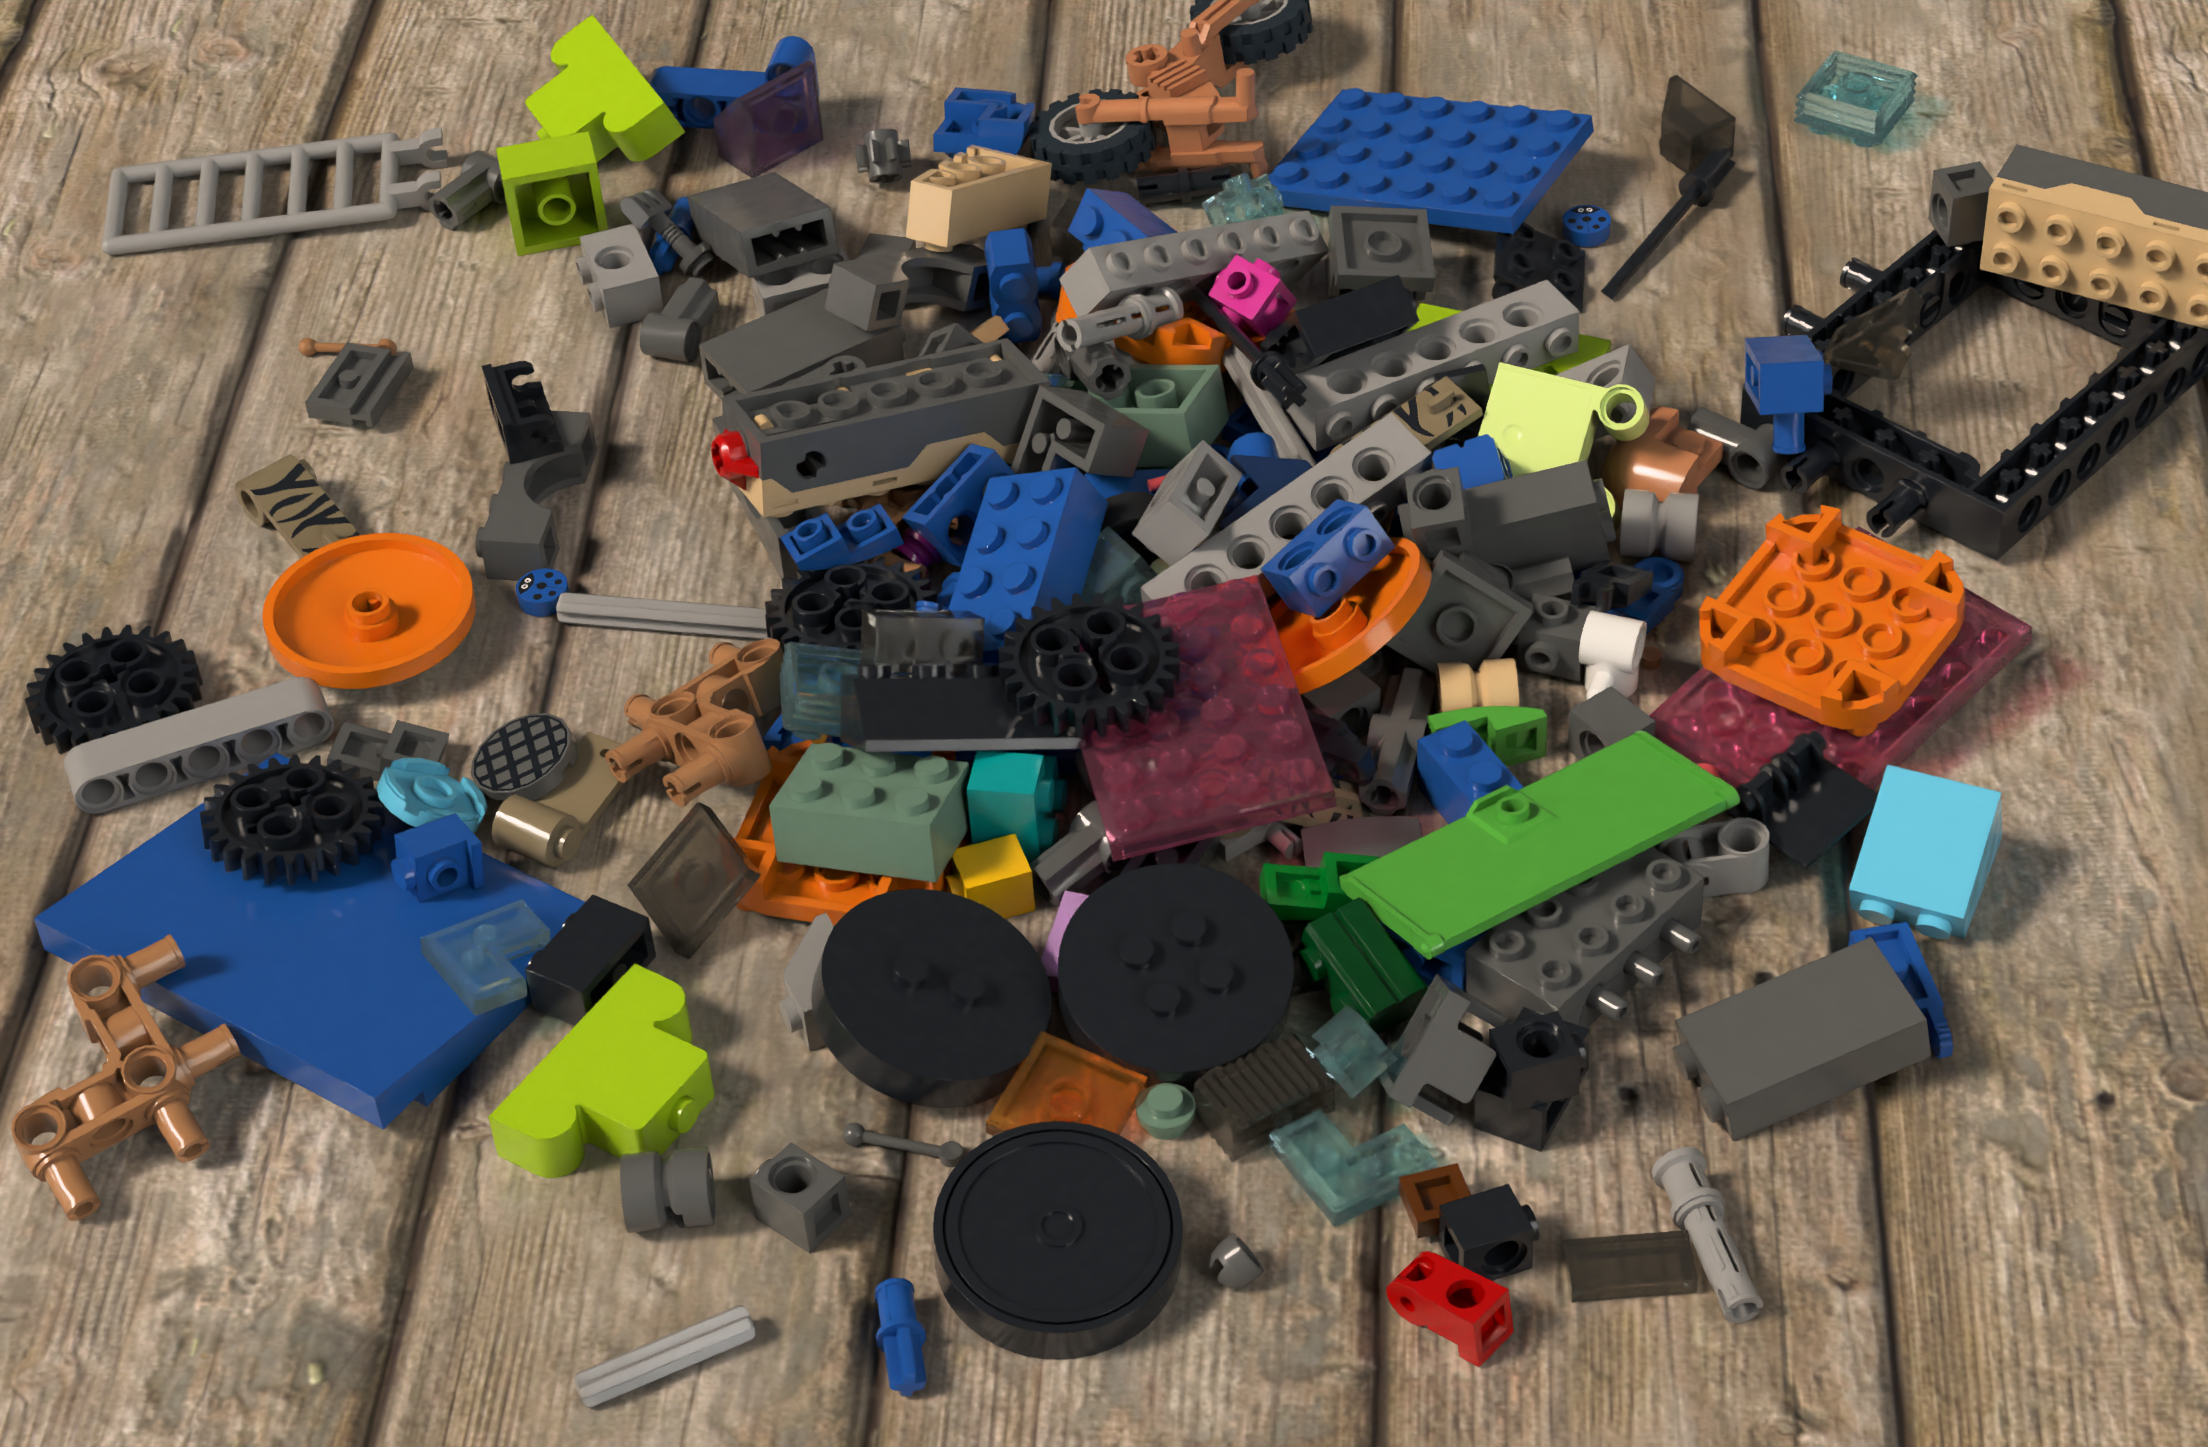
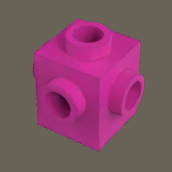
(1252, 295)

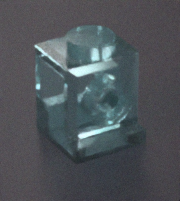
(1351, 1051)

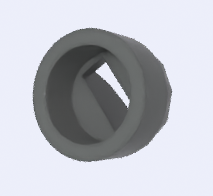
(1234, 1263)

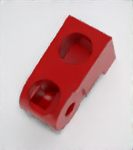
(1454, 1305)

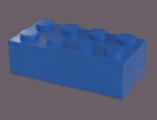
(1028, 547)

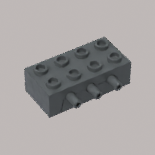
(1590, 942)

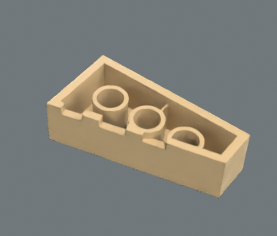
(976, 196)

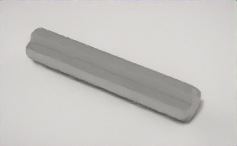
(664, 1356)

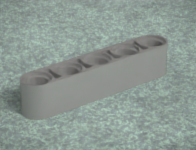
(197, 745)

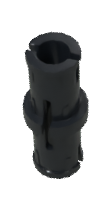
(1182, 185)

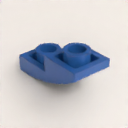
(822, 545)

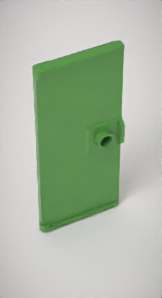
(1537, 842)

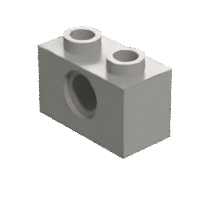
(619, 275)
(1187, 504)

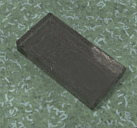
(1629, 1266)

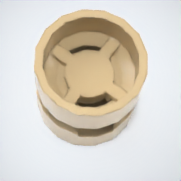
(1489, 686)

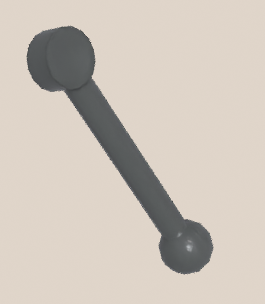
(949, 1153)

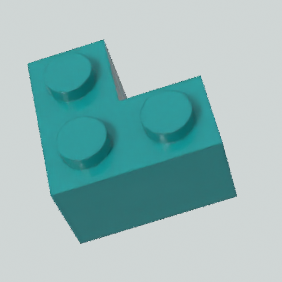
(1016, 796)

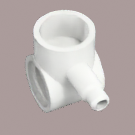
(1611, 652)

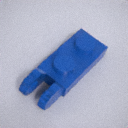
(1905, 958)

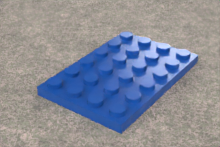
(1454, 158)

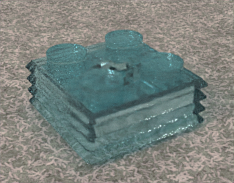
(1855, 98)
(813, 688)

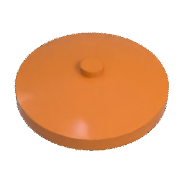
(369, 610)
(1357, 622)

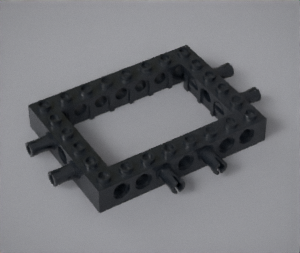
(1944, 487)

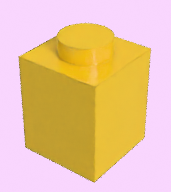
(994, 876)

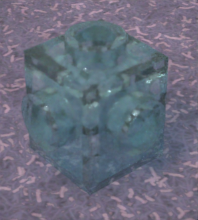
(1244, 200)

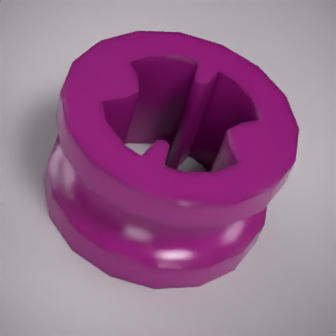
(917, 550)

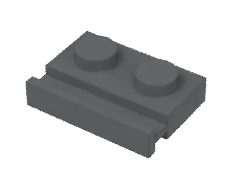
(359, 385)

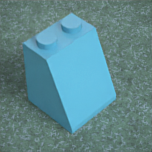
(1926, 853)

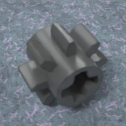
(883, 156)

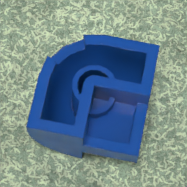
(984, 120)

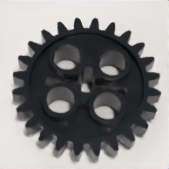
(828, 603)
(1059, 683)
(111, 686)
(292, 819)

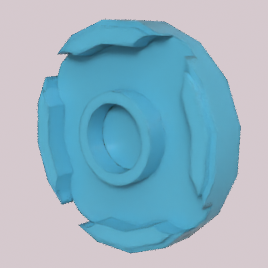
(423, 792)

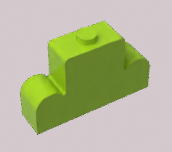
(602, 95)
(613, 1082)

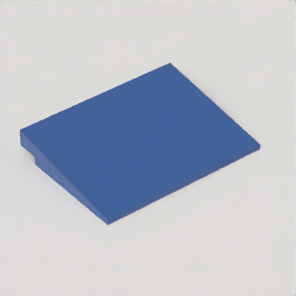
(306, 973)

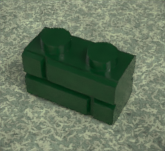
(1361, 966)

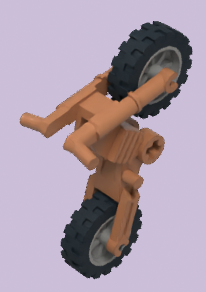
(1115, 132)

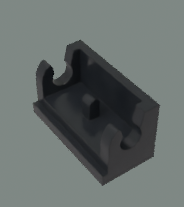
(521, 413)

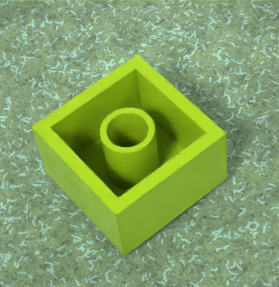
(552, 192)

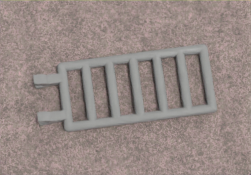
(391, 193)

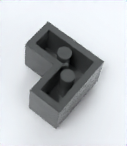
(1078, 431)

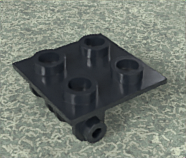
(1535, 257)
(1804, 800)

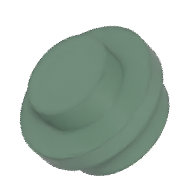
(1165, 1110)

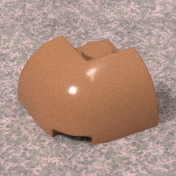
(1660, 459)

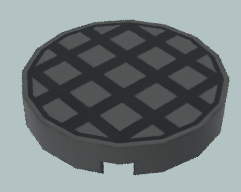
(524, 757)

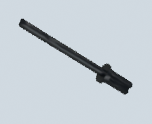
(1695, 189)
(1269, 369)

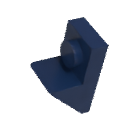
(1266, 476)

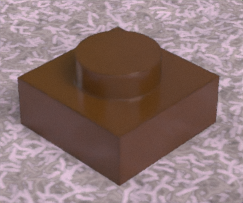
(1427, 1190)

